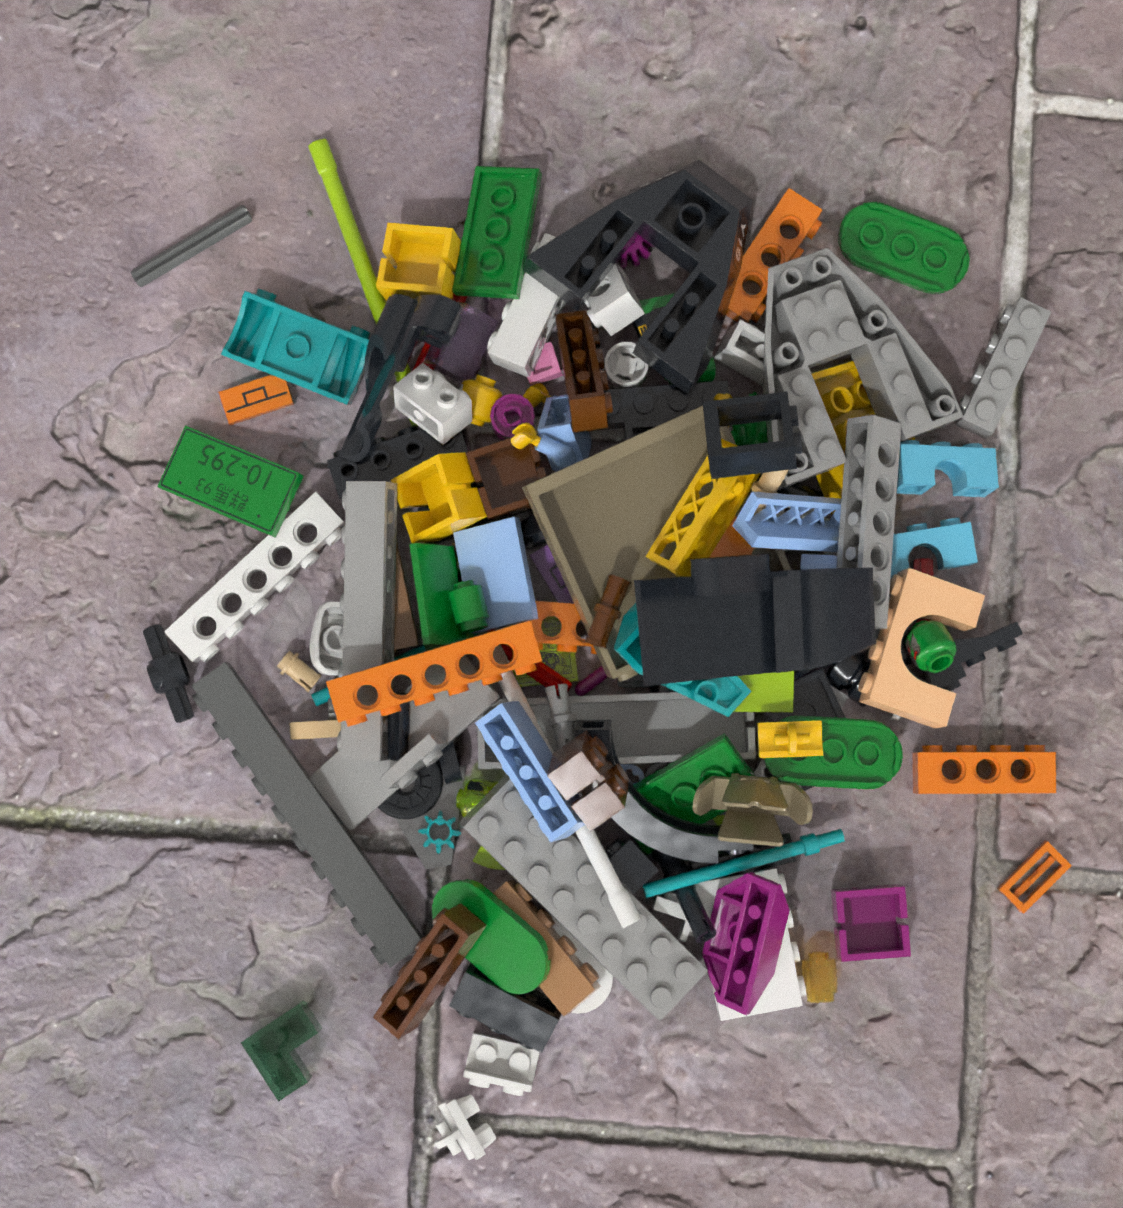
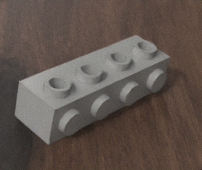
(1003, 367)

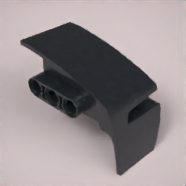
(751, 619)

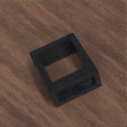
(753, 457)

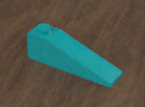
(716, 693)

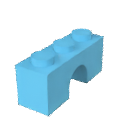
(968, 467)
(950, 543)

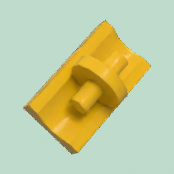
(790, 739)

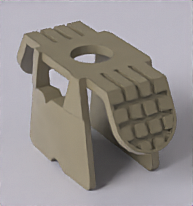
(752, 806)

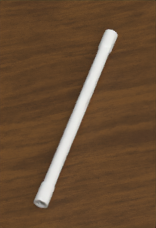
(618, 896)

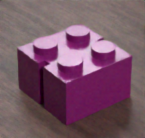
(870, 922)

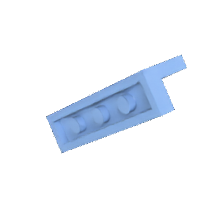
(789, 530)

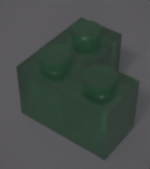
(275, 1053)

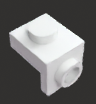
(670, 905)

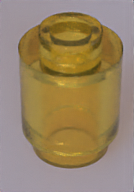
(820, 977)

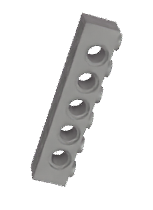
(870, 503)

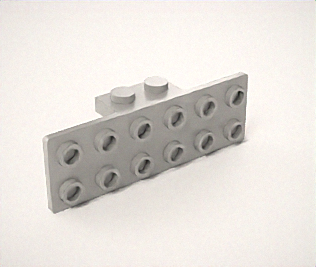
(360, 786)

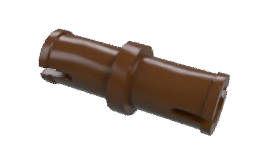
(607, 611)

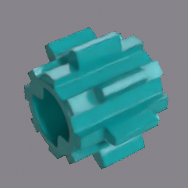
(440, 822)

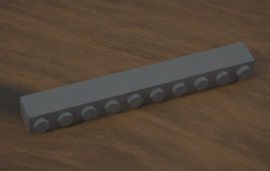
(308, 814)

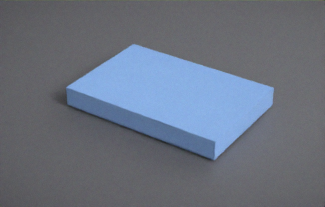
(498, 561)

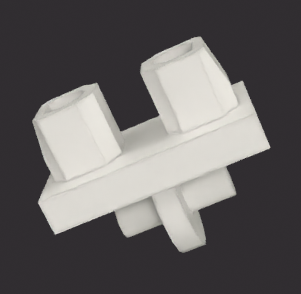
(471, 1141)

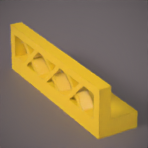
(711, 518)

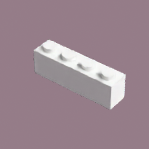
(525, 325)

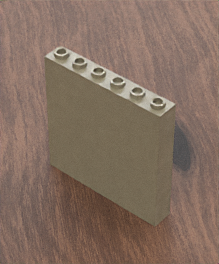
(611, 509)

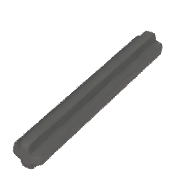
(191, 245)

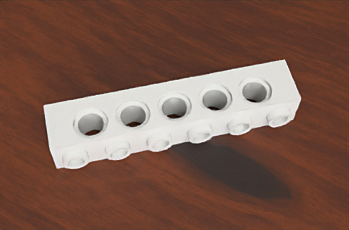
(186, 629)

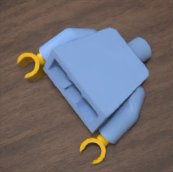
(554, 430)

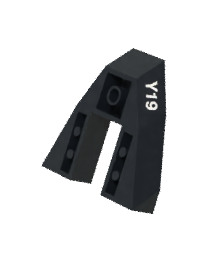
(690, 219)

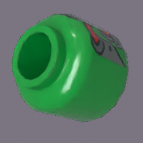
(931, 646)

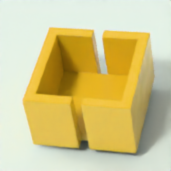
(422, 258)
(444, 487)

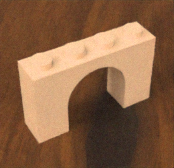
(888, 681)

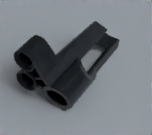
(399, 327)

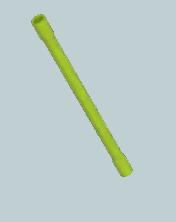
(327, 170)

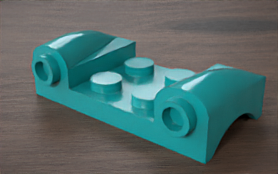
(298, 347)

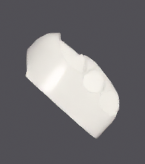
(324, 641)

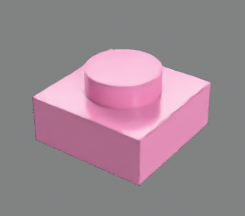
(546, 367)

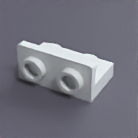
(500, 1063)

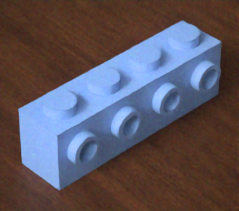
(527, 762)

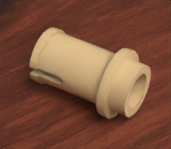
(298, 671)

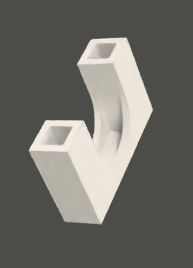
(785, 986)

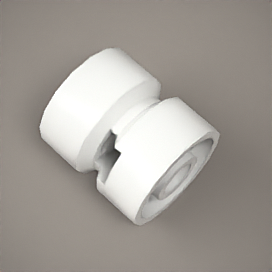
(624, 367)

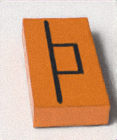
(255, 398)

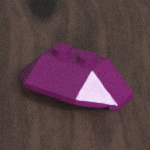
(750, 931)

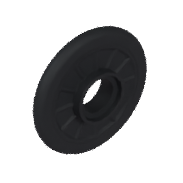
(419, 799)

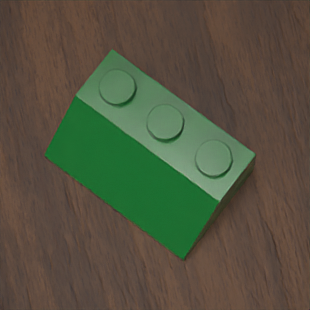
(435, 573)

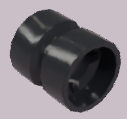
(848, 675)

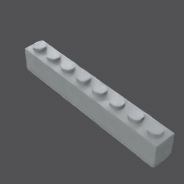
(367, 605)

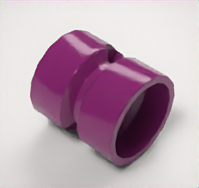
(509, 413)

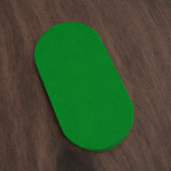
(903, 247)
(854, 756)
(508, 947)

